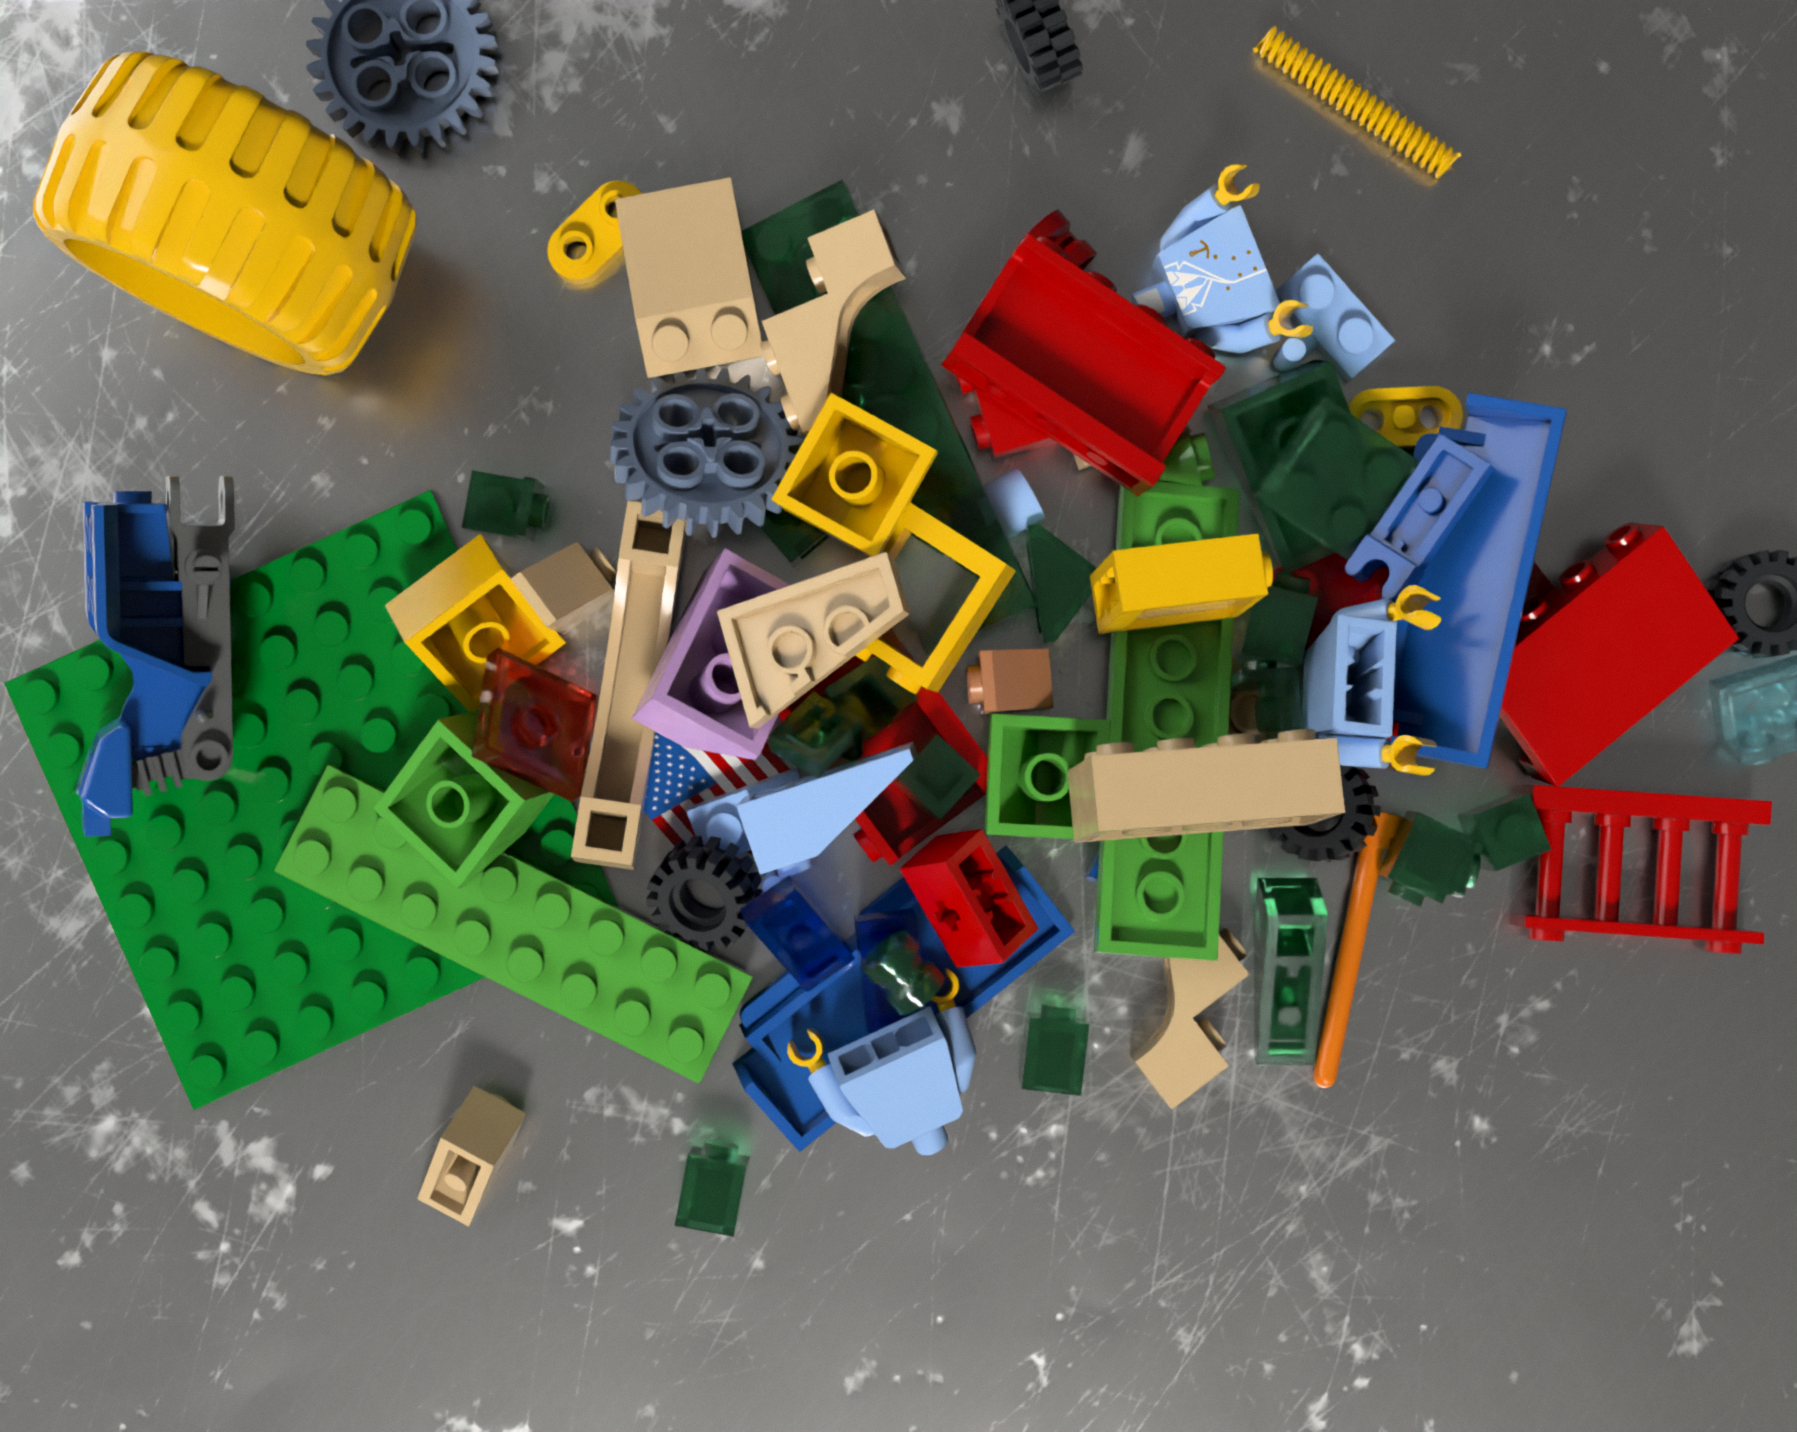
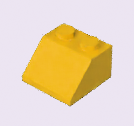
(854, 476)
(465, 614)

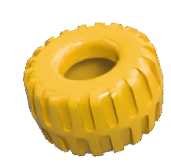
(226, 212)

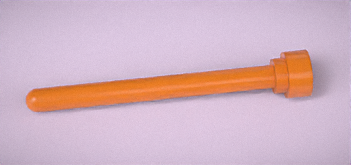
(1351, 949)

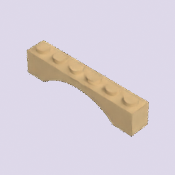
(638, 636)

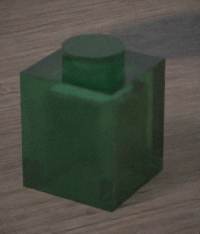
(1283, 620)
(1505, 831)
(1423, 859)
(1054, 1050)
(713, 1188)

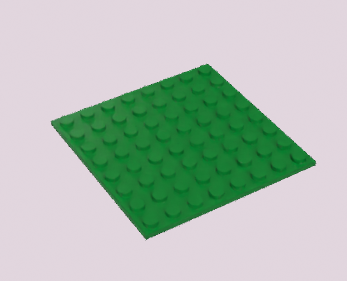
(224, 948)

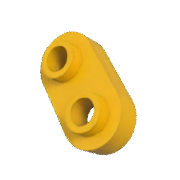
(595, 229)
(1401, 408)

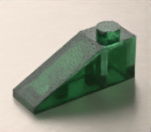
(1288, 969)

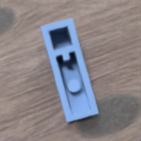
(805, 815)

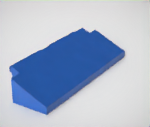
(1457, 674)
(836, 1005)

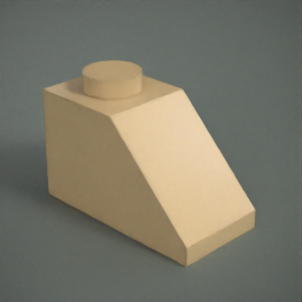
(567, 586)
(471, 1155)

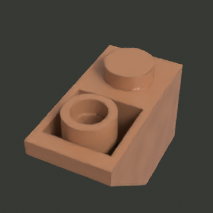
(1010, 681)

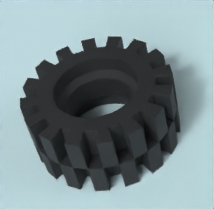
(1040, 42)
(1731, 595)
(1346, 834)
(686, 914)

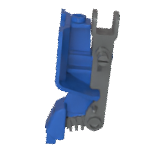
(171, 638)

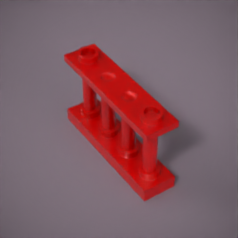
(1671, 816)

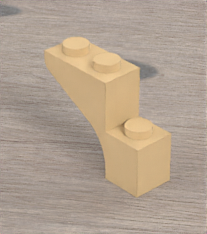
(813, 339)
(1185, 1053)

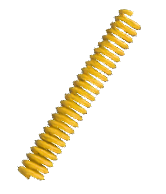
(1359, 104)

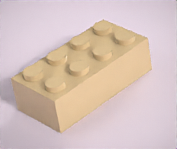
(1205, 788)

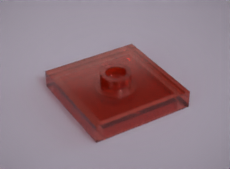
(534, 725)

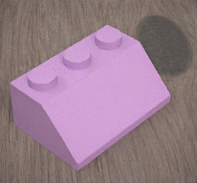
(694, 684)

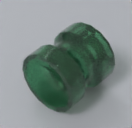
(900, 971)

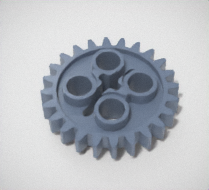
(408, 108)
(713, 434)

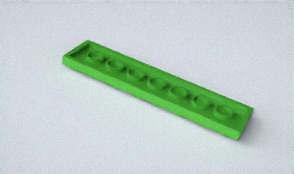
(1163, 685)
(521, 931)

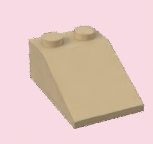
(689, 277)

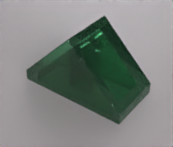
(1057, 580)

